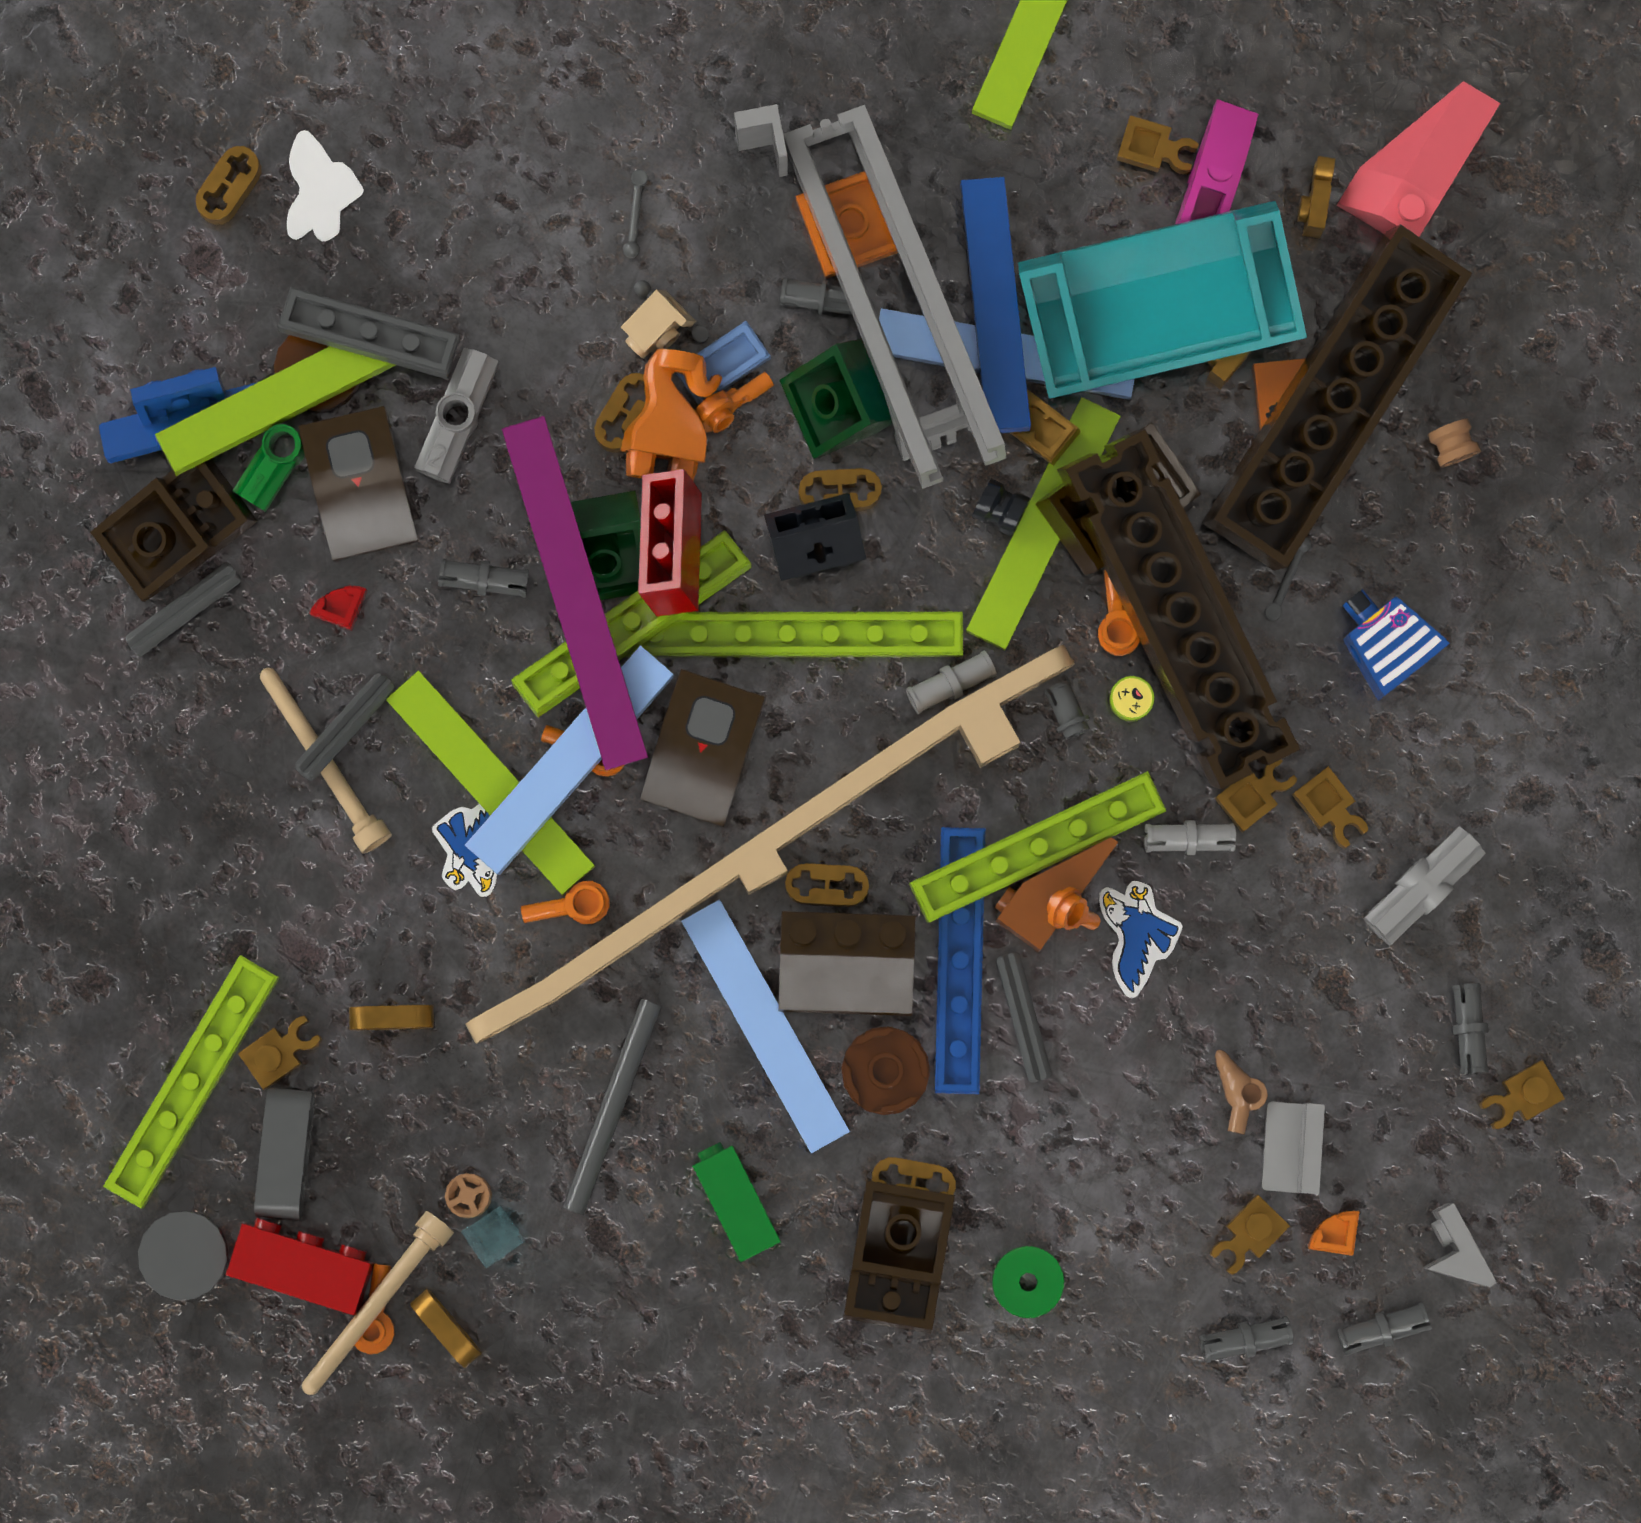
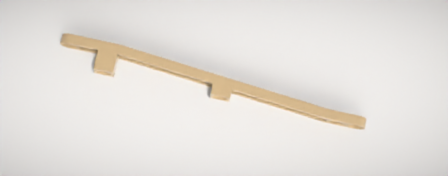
(757, 861)

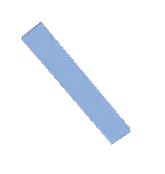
(912, 340)
(559, 772)
(765, 1026)

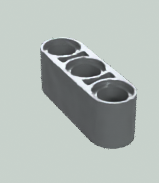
(284, 1153)

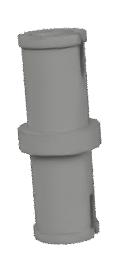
(951, 682)
(1190, 837)

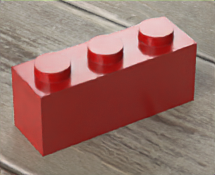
(670, 543)
(300, 1266)

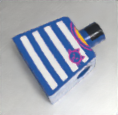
(1389, 641)

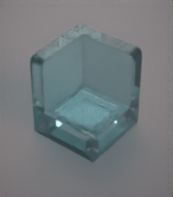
(493, 1237)

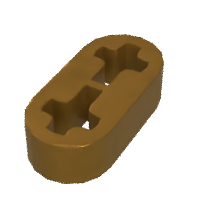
(237, 190)
(615, 408)
(842, 479)
(828, 874)
(391, 1017)
(916, 1170)
(445, 1328)

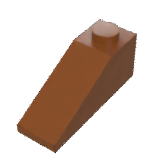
(1026, 909)

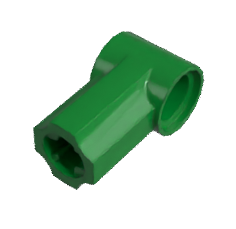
(267, 471)

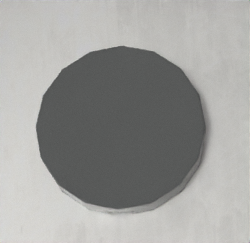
(183, 1255)

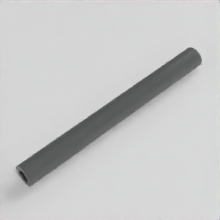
(612, 1107)

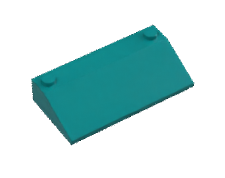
(1162, 299)

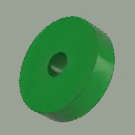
(1048, 1282)

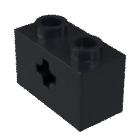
(815, 537)

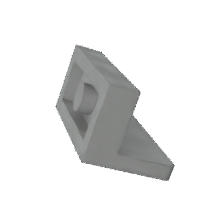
(762, 128)
(1293, 1147)

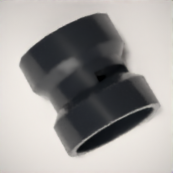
(1001, 507)

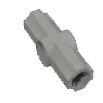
(466, 389)
(1424, 885)

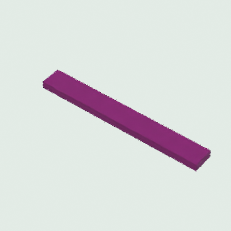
(574, 593)

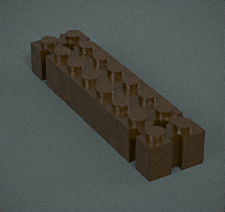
(1178, 609)

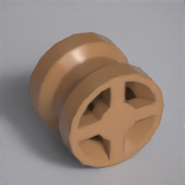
(1454, 442)
(462, 1199)

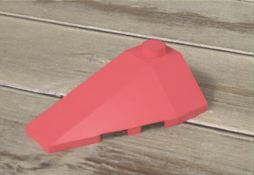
(1419, 165)

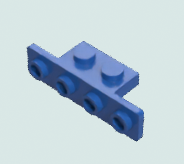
(159, 407)

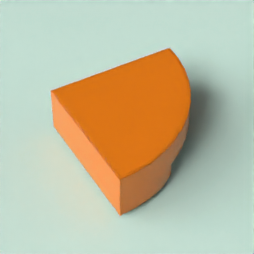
(1336, 1233)

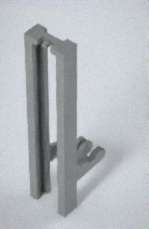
(914, 435)

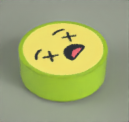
(1131, 698)

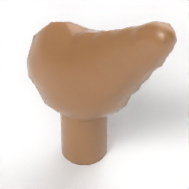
(1240, 1092)

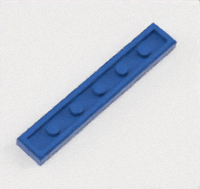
(995, 302)
(959, 978)

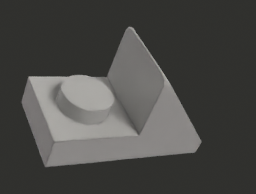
(1466, 1259)

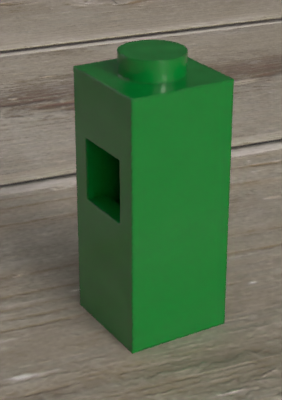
(735, 1201)

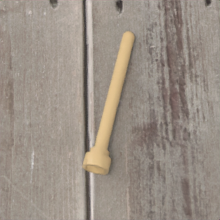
(367, 829)
(428, 1236)

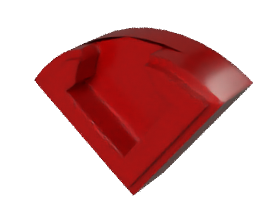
(340, 606)

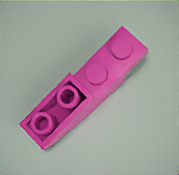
(1218, 162)

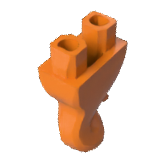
(668, 423)

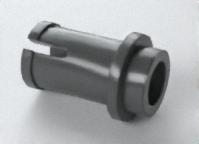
(1067, 710)

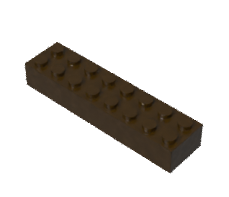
(1337, 398)

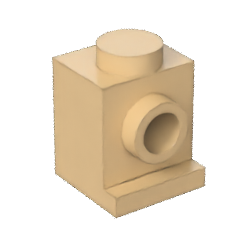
(656, 324)

